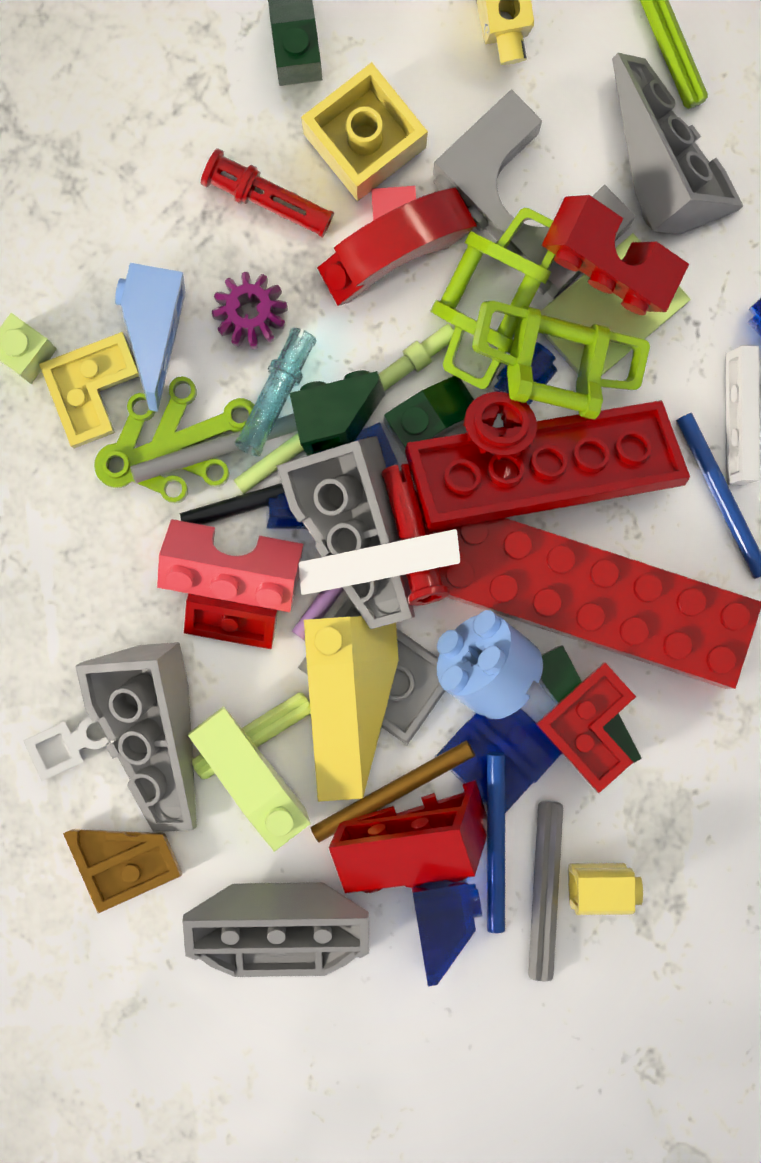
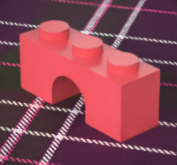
(259, 578)

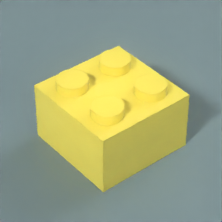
(364, 131)

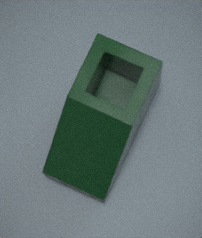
(335, 411)

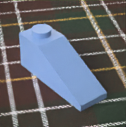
(151, 313)

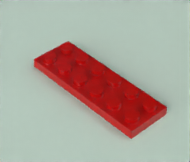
(567, 465)

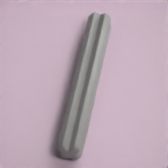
(545, 891)

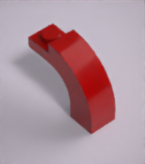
(394, 239)

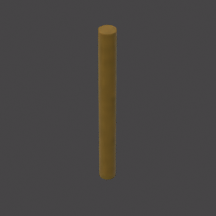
(395, 789)

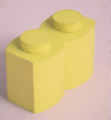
(603, 889)

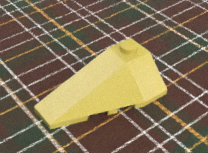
(348, 695)

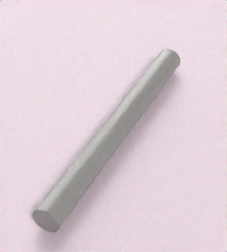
(202, 452)

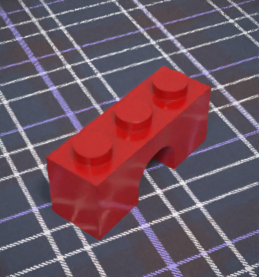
(585, 242)

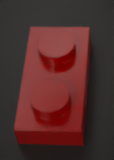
(230, 621)

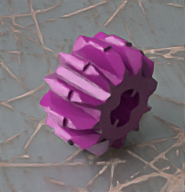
(232, 312)

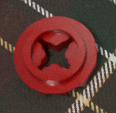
(516, 417)

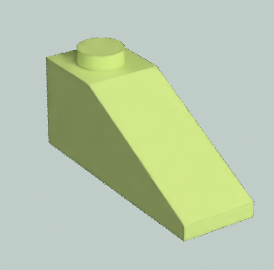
(250, 779)

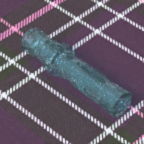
(284, 374)

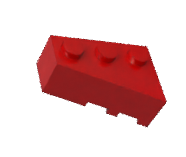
(412, 846)

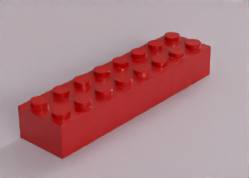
(602, 599)

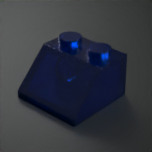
(444, 922)

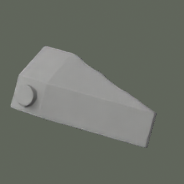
(667, 167)
(346, 510)
(145, 714)

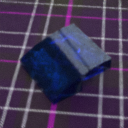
(525, 749)

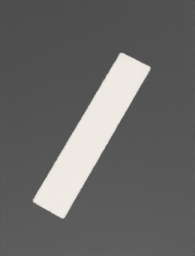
(379, 562)

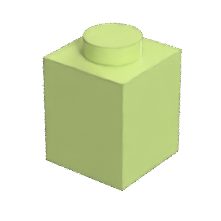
(23, 348)

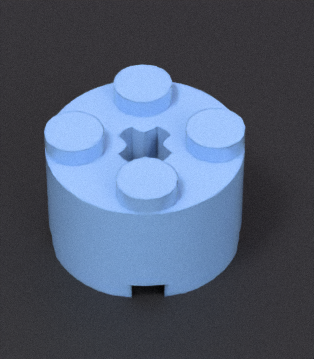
(488, 665)

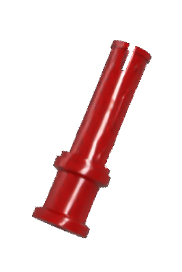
(248, 178)
(424, 585)

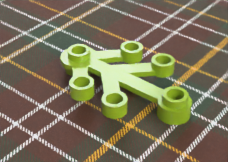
(167, 441)

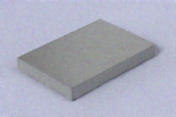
(414, 684)

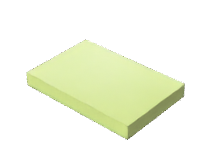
(589, 306)

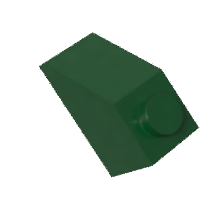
(295, 41)
(429, 412)

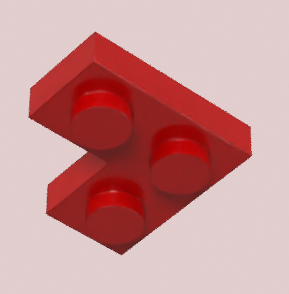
(578, 724)

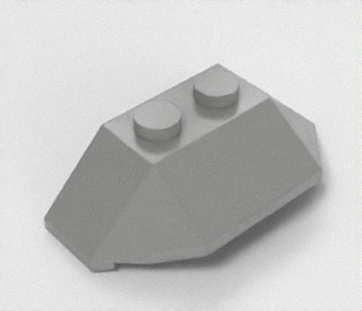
(276, 930)

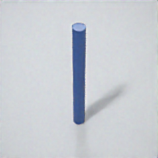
(721, 493)
(496, 842)

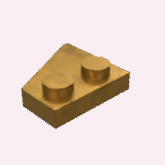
(121, 863)

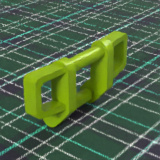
(530, 322)
(504, 335)

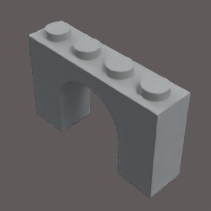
(473, 169)

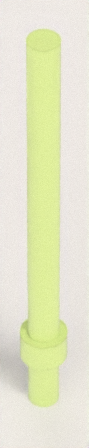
(415, 358)

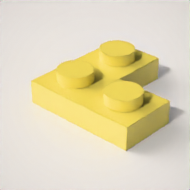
(77, 382)

